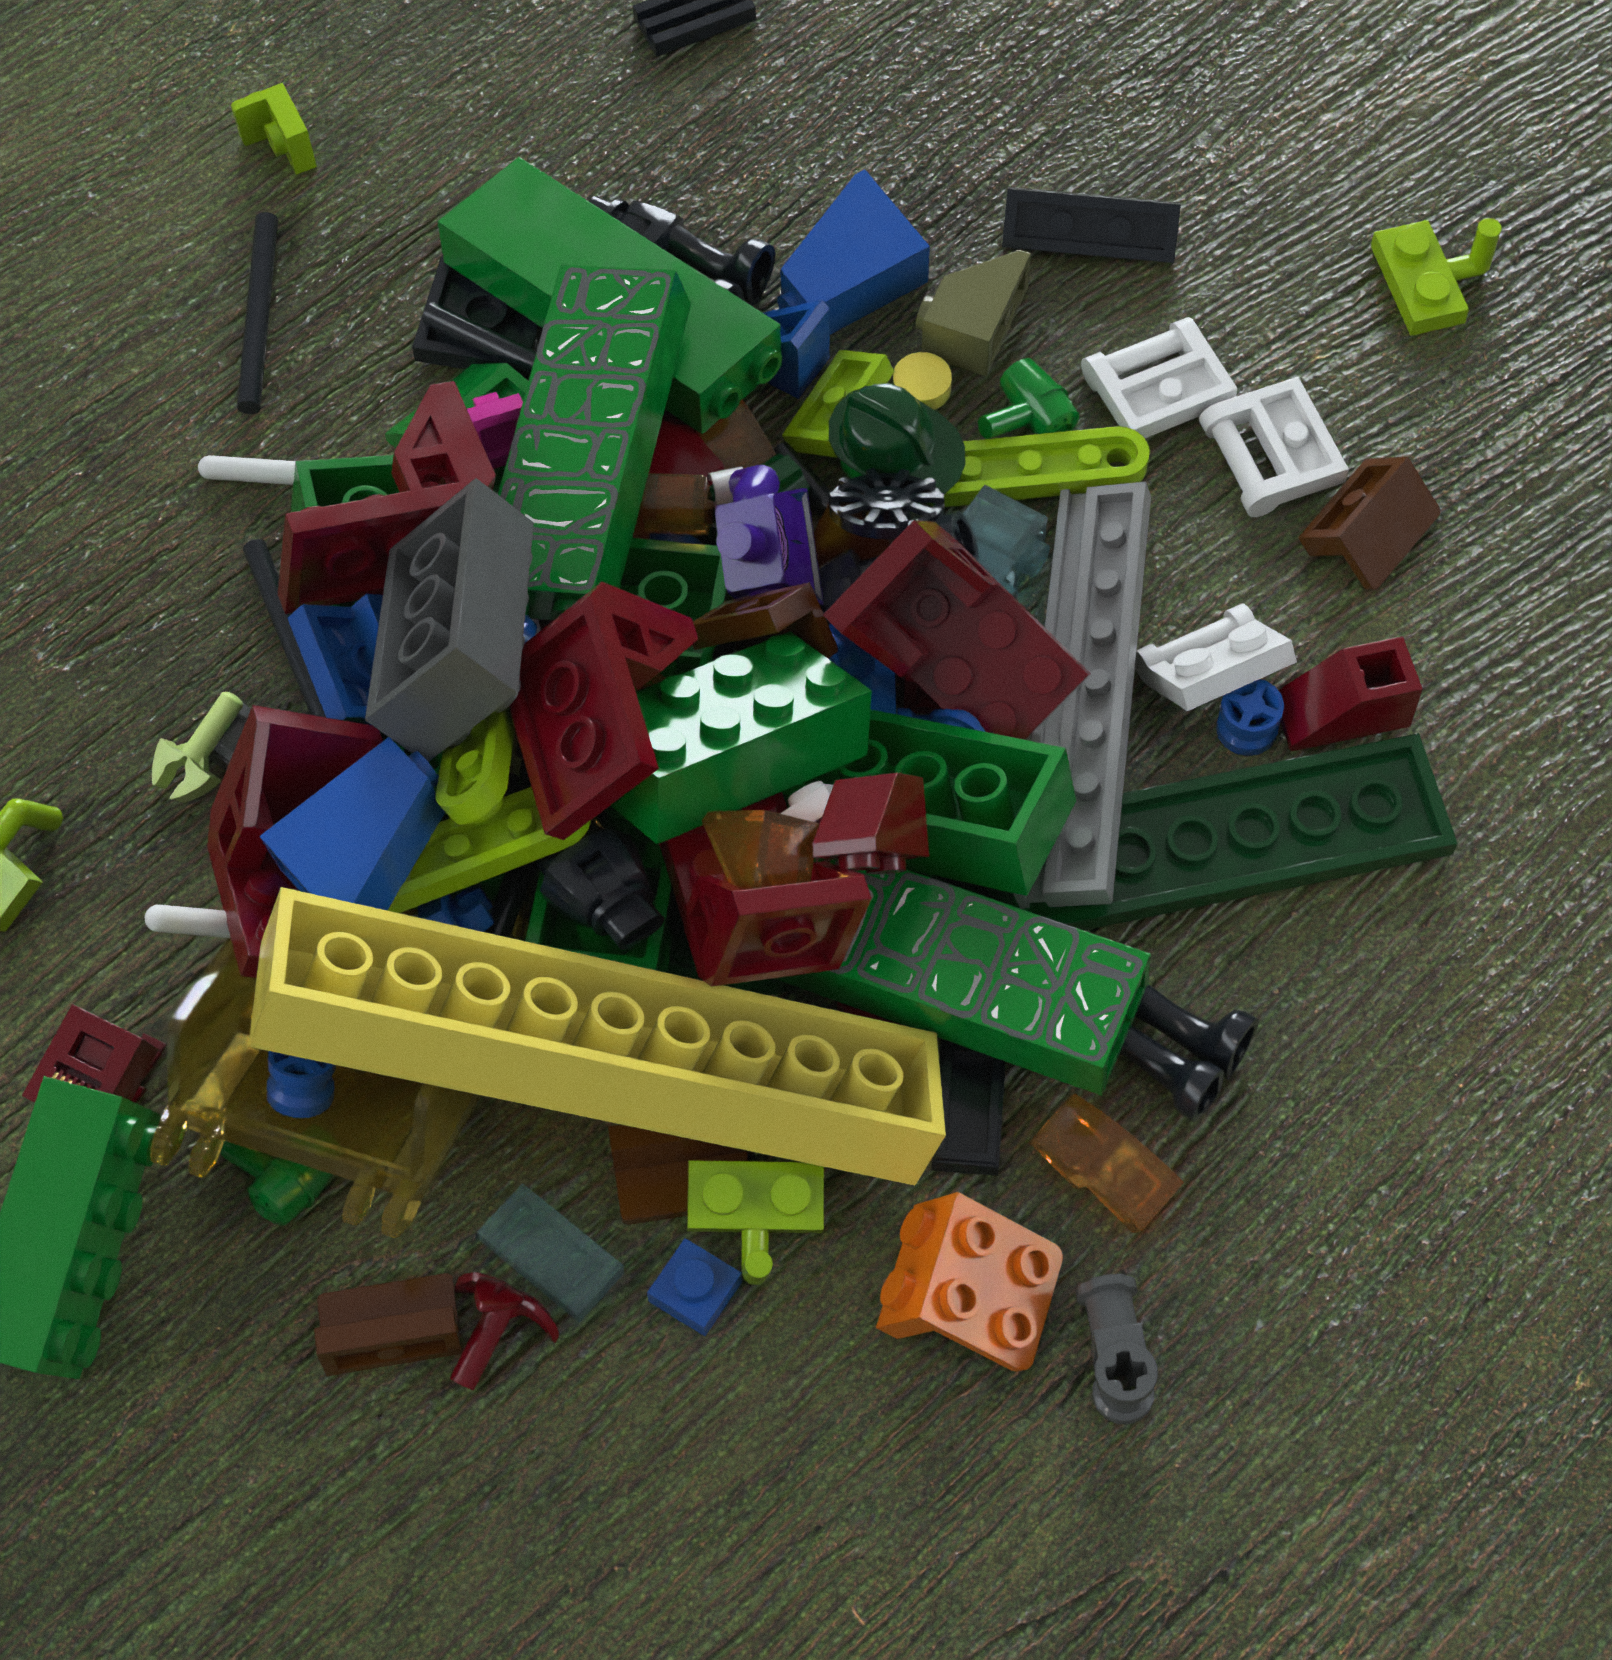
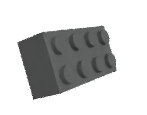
(451, 622)

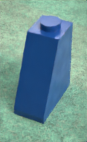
(856, 256)
(360, 829)

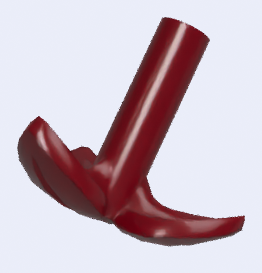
(499, 1305)

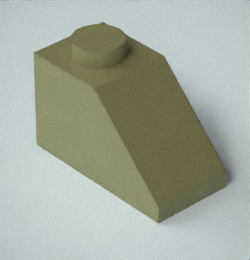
(974, 311)

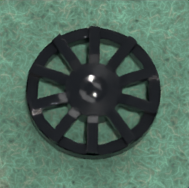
(884, 503)

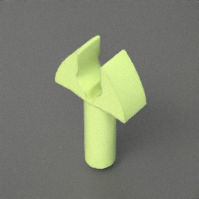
(195, 752)

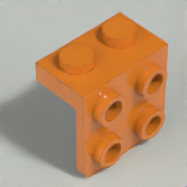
(971, 1280)

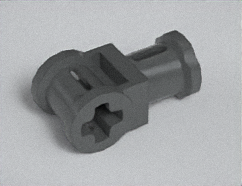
(1118, 1349)

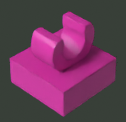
(496, 424)

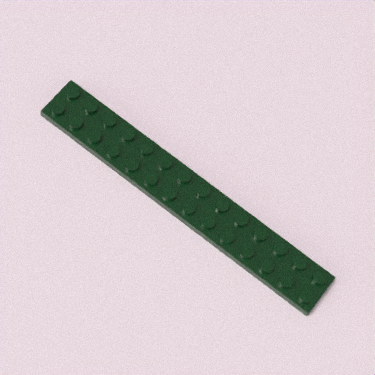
(1244, 837)

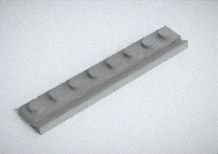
(1096, 618)

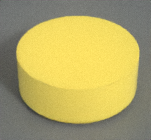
(924, 377)

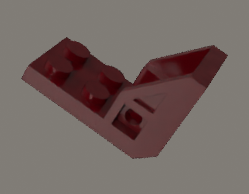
(344, 548)
(957, 633)
(580, 702)
(273, 770)
(761, 930)

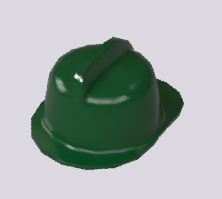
(895, 431)

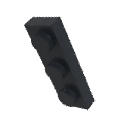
(1091, 224)

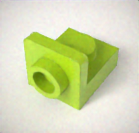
(275, 117)

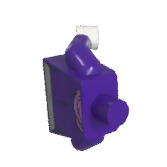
(763, 533)

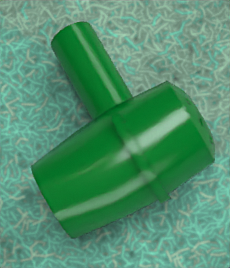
(1034, 403)
(280, 1186)

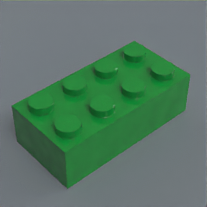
(744, 733)
(987, 797)
(67, 1222)

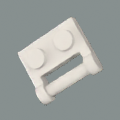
(1166, 392)
(1291, 438)
(1214, 659)

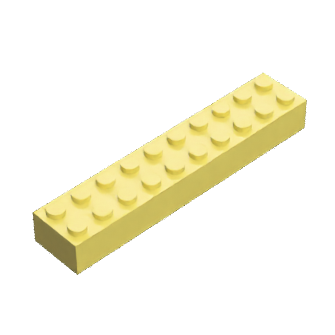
(595, 1038)

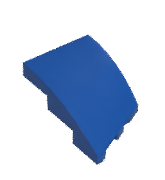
(339, 653)

